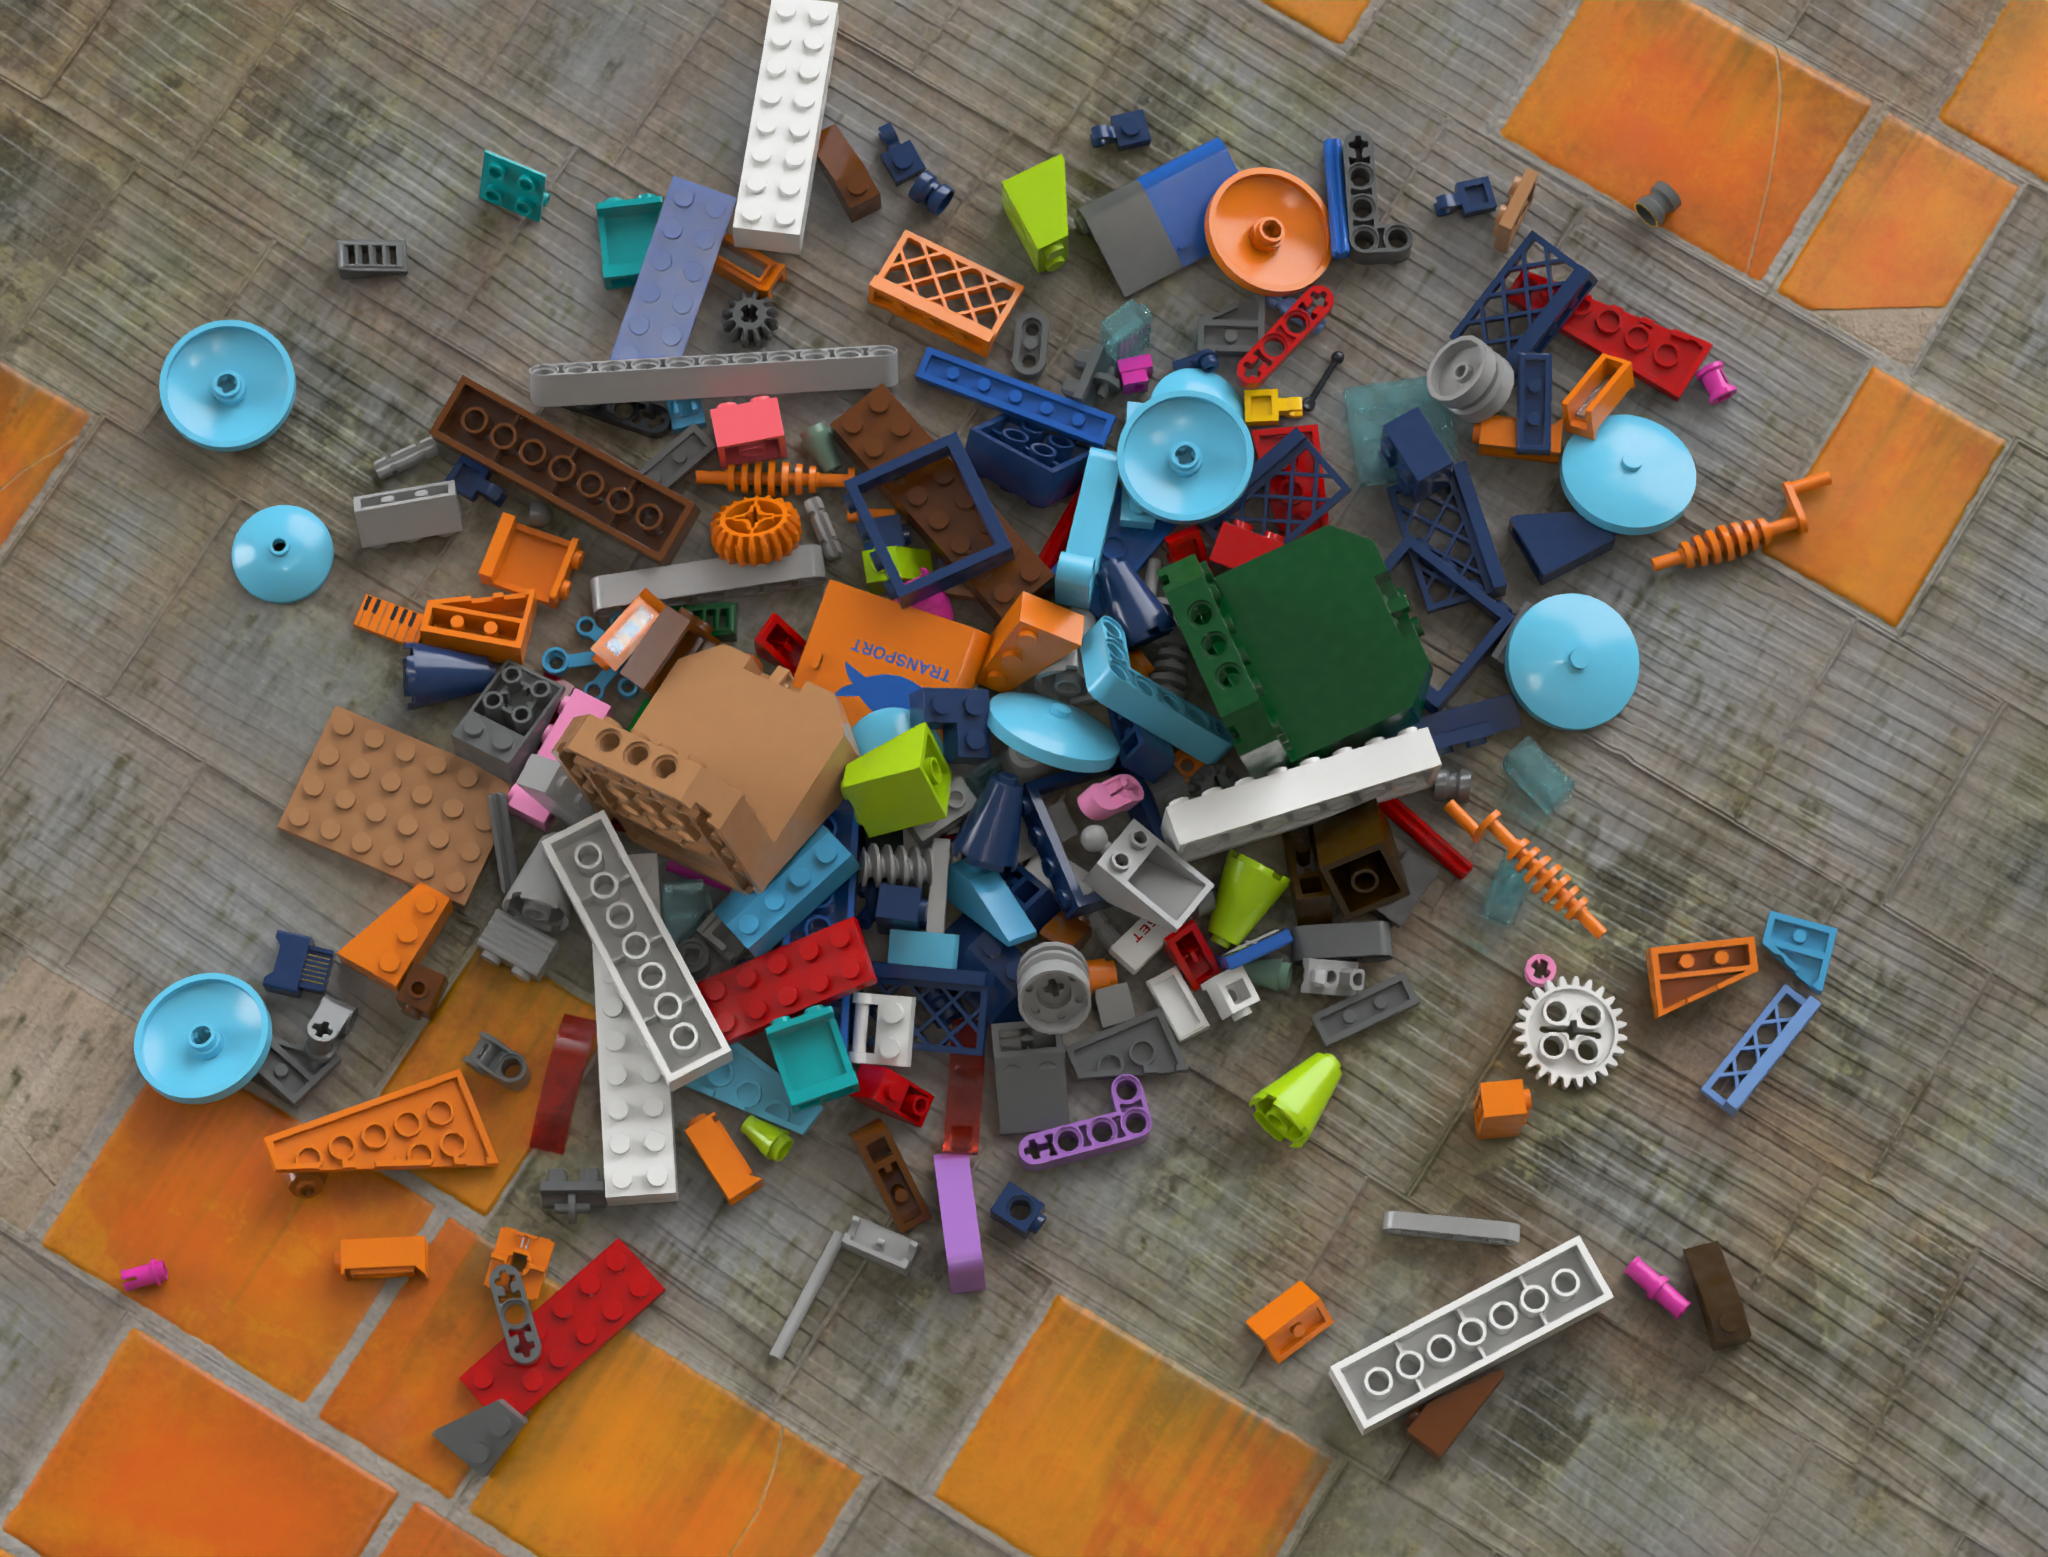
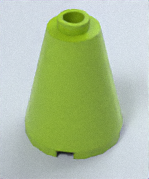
(1243, 898)
(1297, 1099)

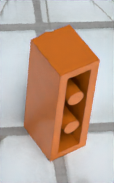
(1501, 1109)

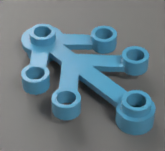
(584, 660)

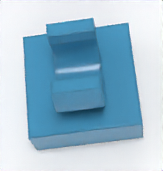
(685, 413)

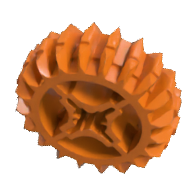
(755, 531)

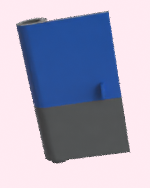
(1157, 218)

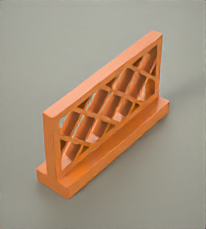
(927, 311)

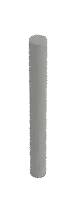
(807, 1296)

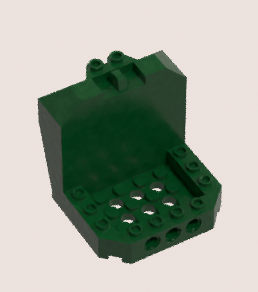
(1303, 647)

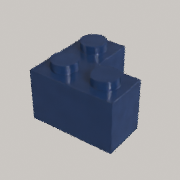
(962, 718)

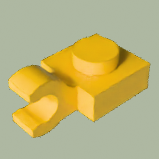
(1264, 407)

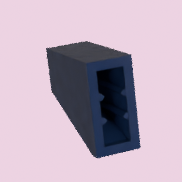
(1558, 542)

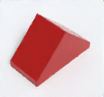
(779, 644)
(1191, 955)

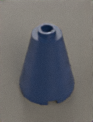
(1132, 604)
(442, 674)
(993, 826)

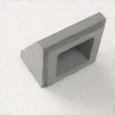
(1114, 1004)

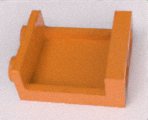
(530, 559)

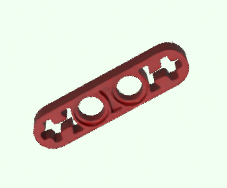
(1281, 334)

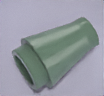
(821, 447)
(1270, 973)

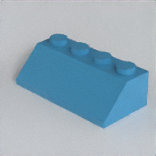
(791, 895)

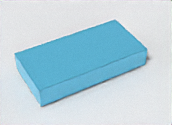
(923, 948)

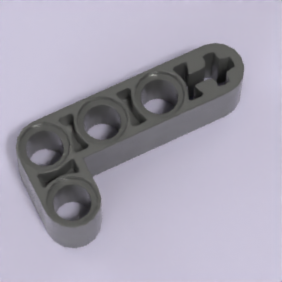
(1366, 198)

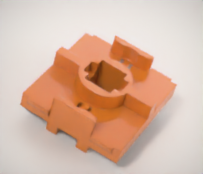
(538, 1254)

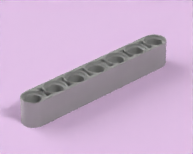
(707, 580)

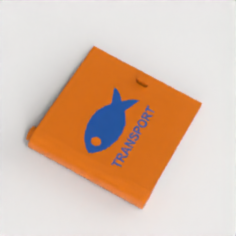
(885, 652)

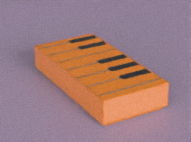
(388, 621)

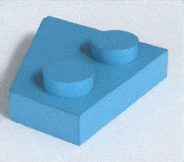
(1800, 947)

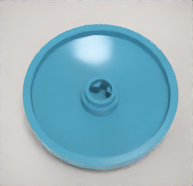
(227, 385)
(1185, 457)
(1629, 477)
(1571, 662)
(1052, 732)
(203, 1038)

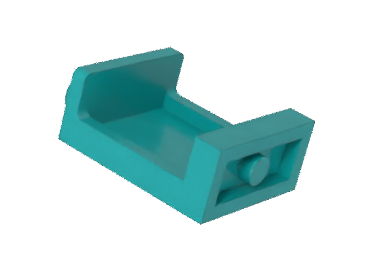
(625, 236)
(811, 1058)

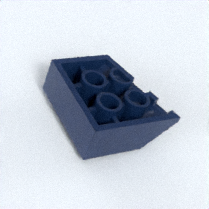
(1027, 459)

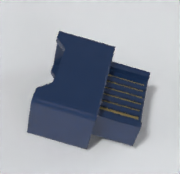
(299, 966)

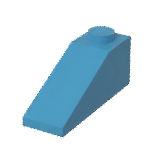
(988, 902)

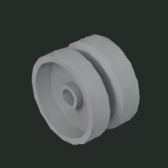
(1470, 379)

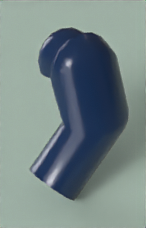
(867, 915)

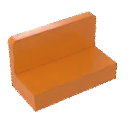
(1290, 1321)

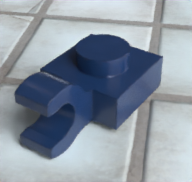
(1126, 130)
(899, 159)
(1471, 196)
(472, 481)

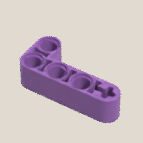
(1082, 1131)
(959, 1223)

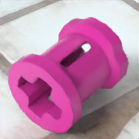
(1716, 382)

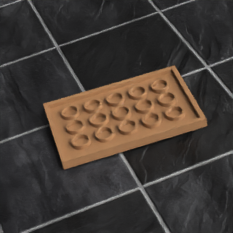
(395, 806)

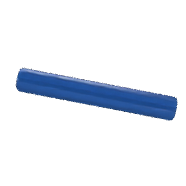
(1336, 198)

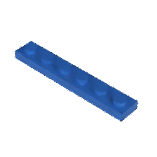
(1015, 398)

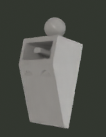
(1153, 877)

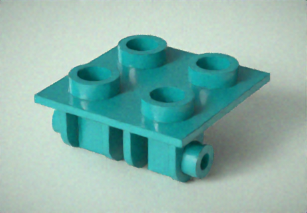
(513, 186)

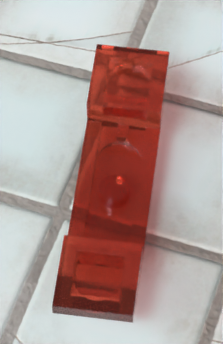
(562, 1084)
(964, 1096)

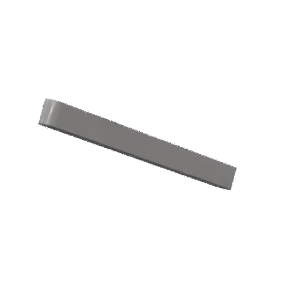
(713, 376)

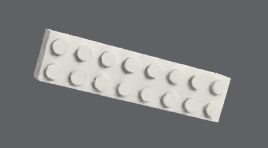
(786, 125)
(1300, 794)
(637, 950)
(1470, 1335)

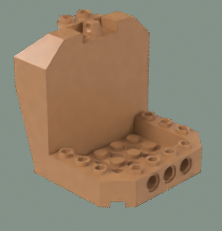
(719, 767)

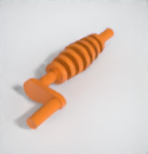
(785, 479)
(1737, 539)
(1536, 869)

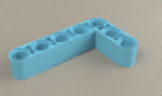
(1081, 561)
(1143, 700)

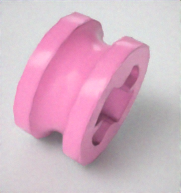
(1529, 971)

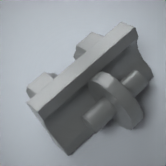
(1096, 379)
(573, 1196)

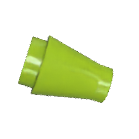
(768, 1138)

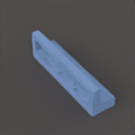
(1773, 1051)

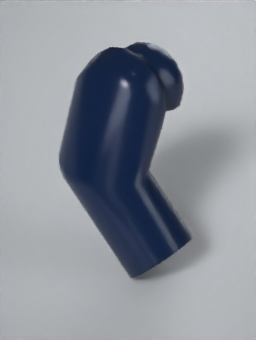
(1204, 359)

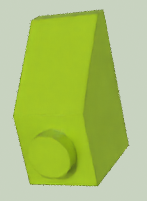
(907, 561)

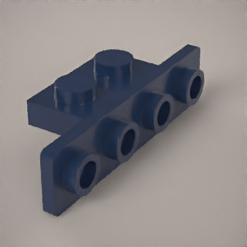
(1470, 722)

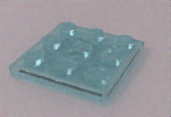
(1379, 403)

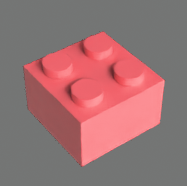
(748, 431)

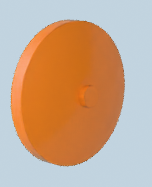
(1268, 232)

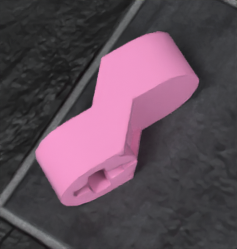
(1110, 797)

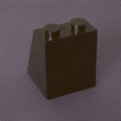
(1360, 859)

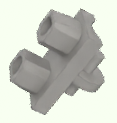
(1331, 977)

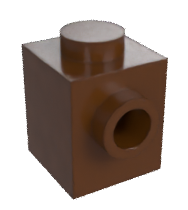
(421, 992)

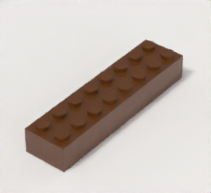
(565, 472)
(937, 501)

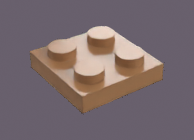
(1512, 214)

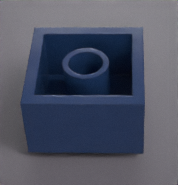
(1415, 455)

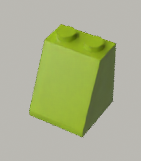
(1038, 212)
(899, 783)

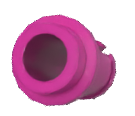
(146, 1275)

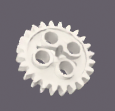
(1571, 1001)

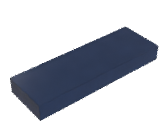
(1534, 403)

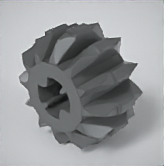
(750, 307)

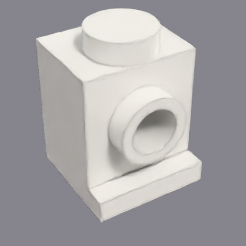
(1232, 984)

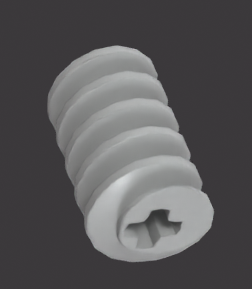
(897, 865)

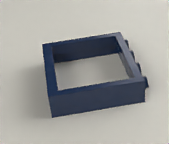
(950, 575)
(1496, 610)
(1048, 845)

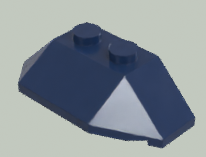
(984, 952)

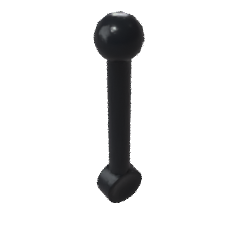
(1309, 402)

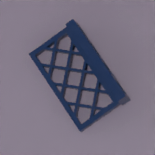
(1549, 319)
(1266, 470)
(1477, 538)
(932, 979)

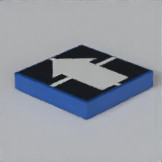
(1254, 948)

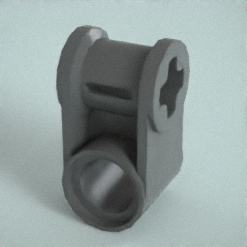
(329, 1028)
(492, 1060)

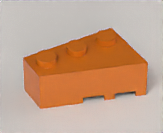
(482, 626)
(1028, 641)
(398, 937)
(1695, 970)

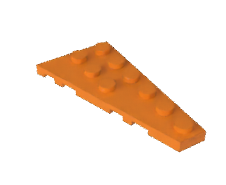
(404, 1130)

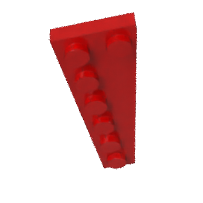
(1658, 355)
(1264, 441)

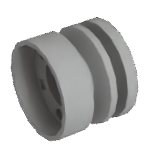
(1058, 1003)

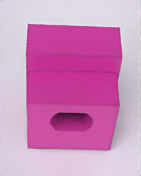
(1134, 373)

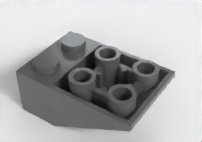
(511, 700)
(1029, 1078)

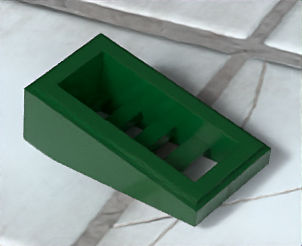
(716, 610)

